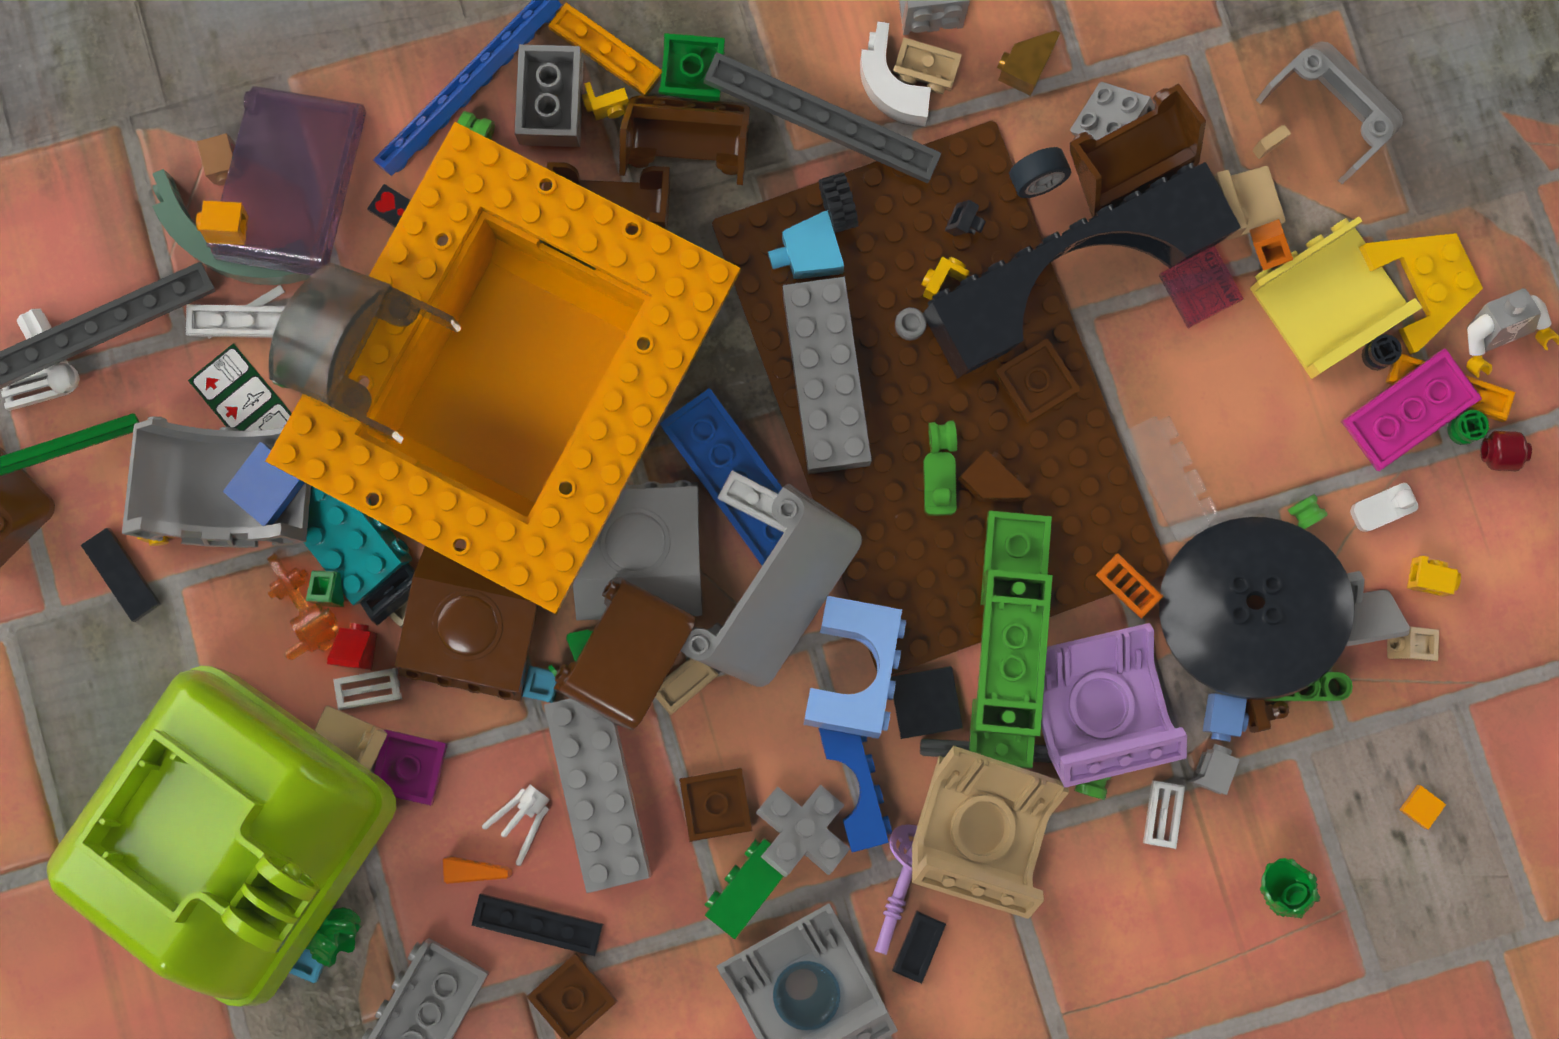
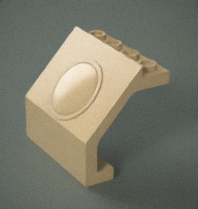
(984, 831)

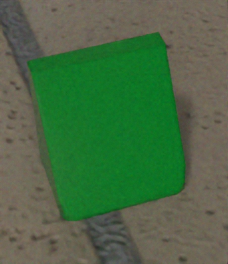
(325, 589)

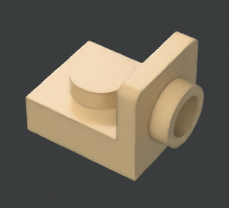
(1417, 645)

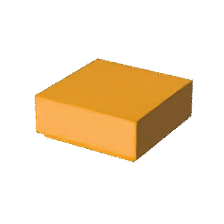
(1422, 807)

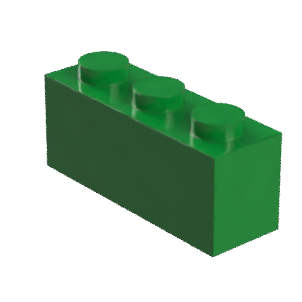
(745, 891)

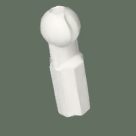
(61, 376)

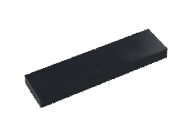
(537, 924)

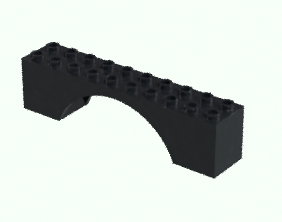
(1165, 221)

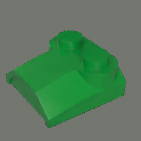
(686, 65)

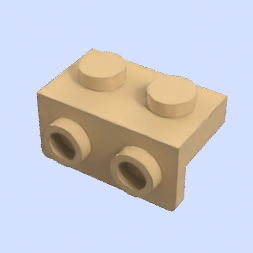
(926, 65)

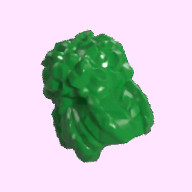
(1289, 888)
(334, 936)

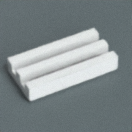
(8, 393)
(394, 684)
(1151, 814)

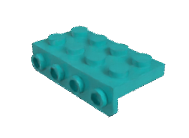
(353, 545)

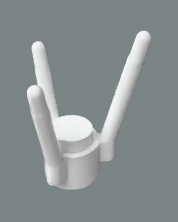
(531, 802)

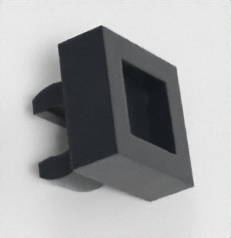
(964, 219)

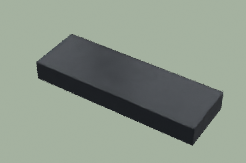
(120, 574)

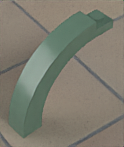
(183, 230)

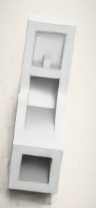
(891, 96)

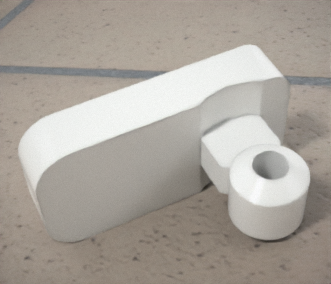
(1384, 507)

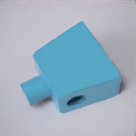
(809, 249)

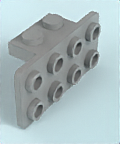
(1375, 614)

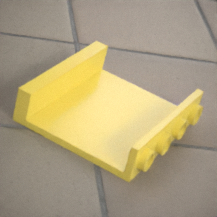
(1330, 300)

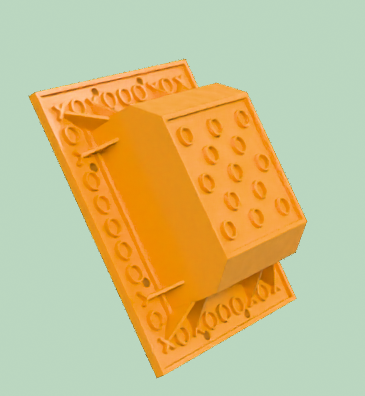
(535, 386)

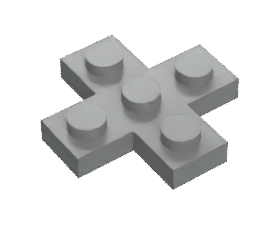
(802, 831)

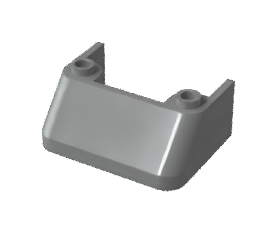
(1324, 62)

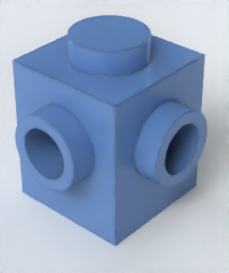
(1225, 717)

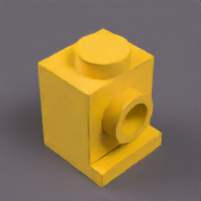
(1433, 577)

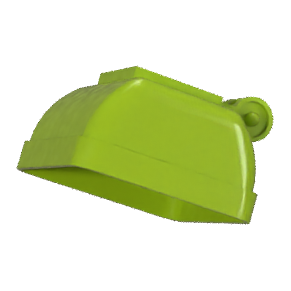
(220, 838)

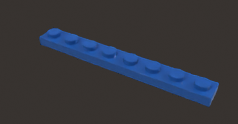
(465, 84)

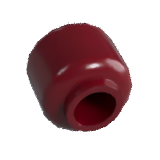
(1505, 451)

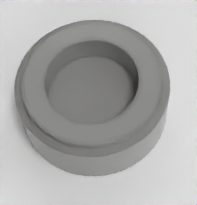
(910, 323)

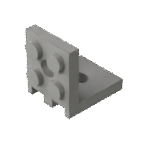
(932, 14)

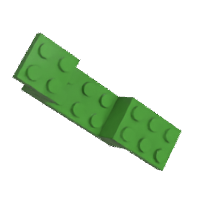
(1013, 638)

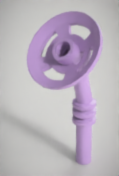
(897, 899)

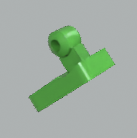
(939, 484)

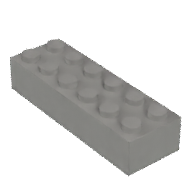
(826, 375)
(597, 796)

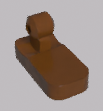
(1262, 714)

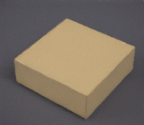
(1271, 141)

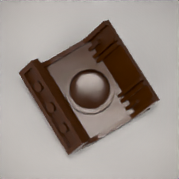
(464, 630)

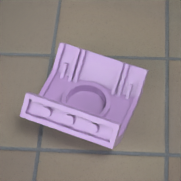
(1107, 707)

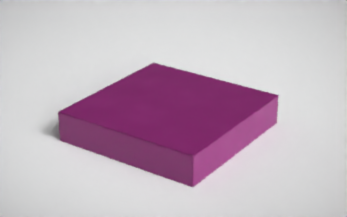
(411, 766)

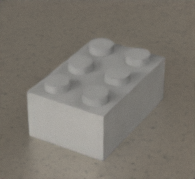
(549, 95)

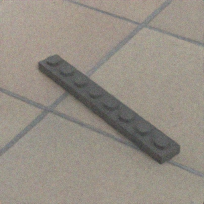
(822, 117)
(103, 323)

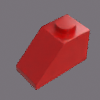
(353, 647)

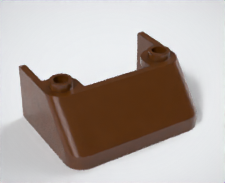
(685, 130)
(22, 511)

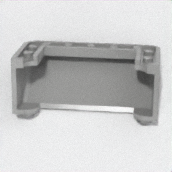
(782, 594)

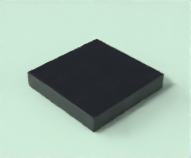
(926, 702)

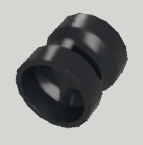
(1375, 355)

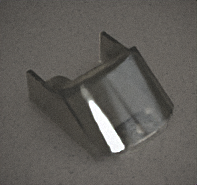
(326, 332)

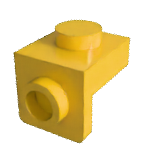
(606, 105)
(935, 278)

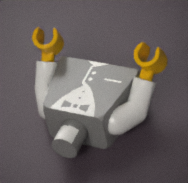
(1504, 322)

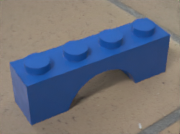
(865, 823)

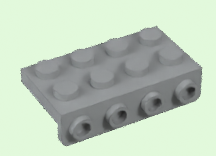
(430, 995)

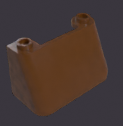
(646, 199)
(626, 654)

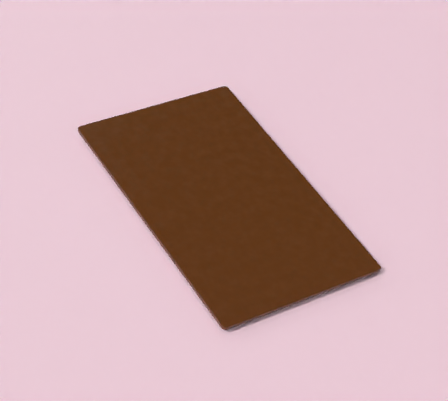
(1066, 455)

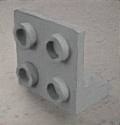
(1110, 110)

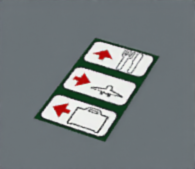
(239, 393)

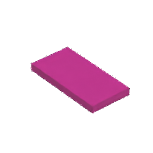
(1411, 409)

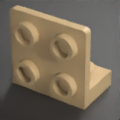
(1251, 198)
(351, 735)

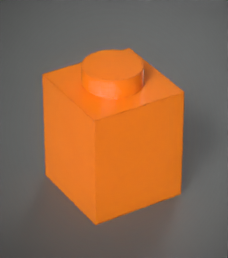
(1271, 245)

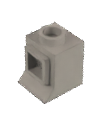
(1216, 769)

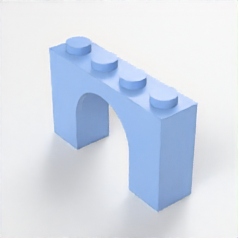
(878, 630)

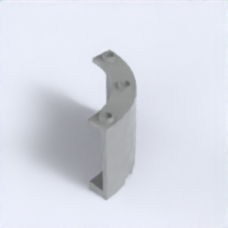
(180, 483)

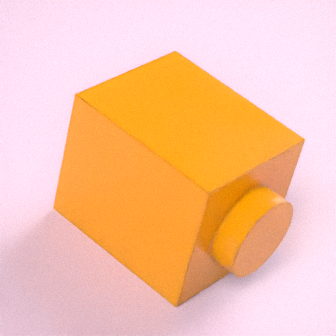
(223, 222)

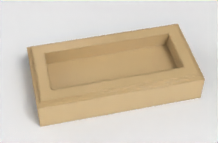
(684, 684)

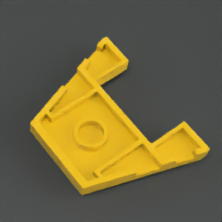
(1438, 276)

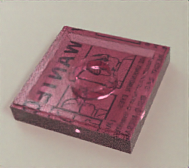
(1201, 287)

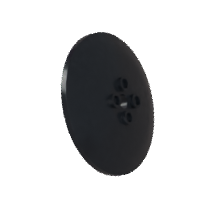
(1264, 649)

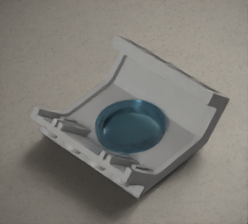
(807, 984)

